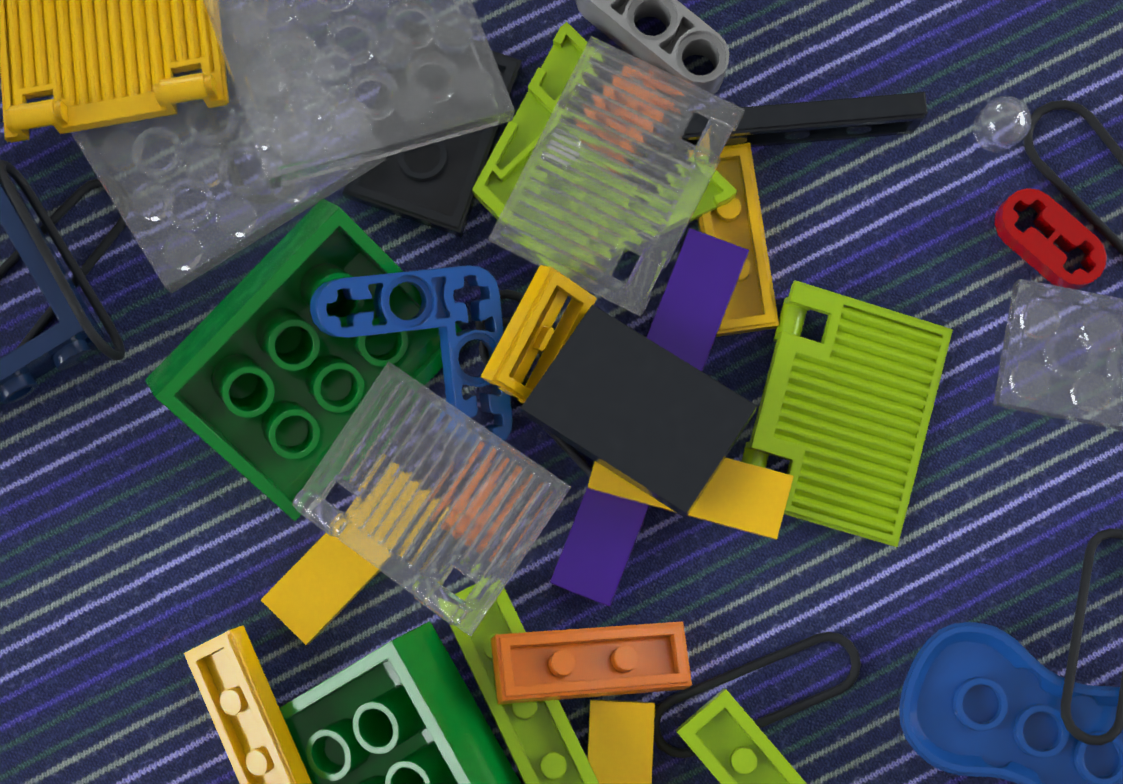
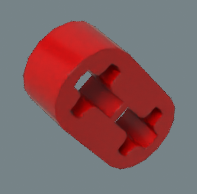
(1059, 228)

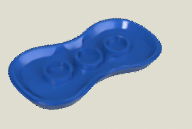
(994, 711)

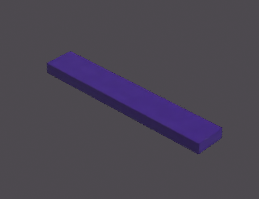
(686, 327)

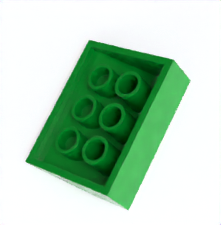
(265, 377)
(397, 721)

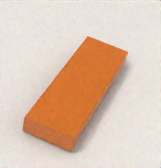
(590, 662)

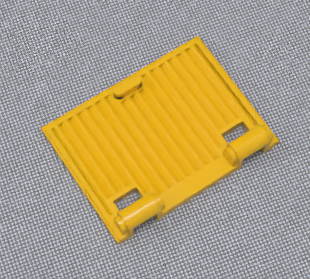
(104, 62)

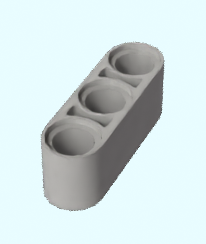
(684, 36)

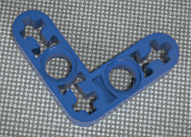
(436, 310)

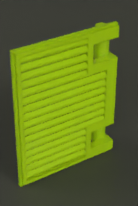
(849, 410)

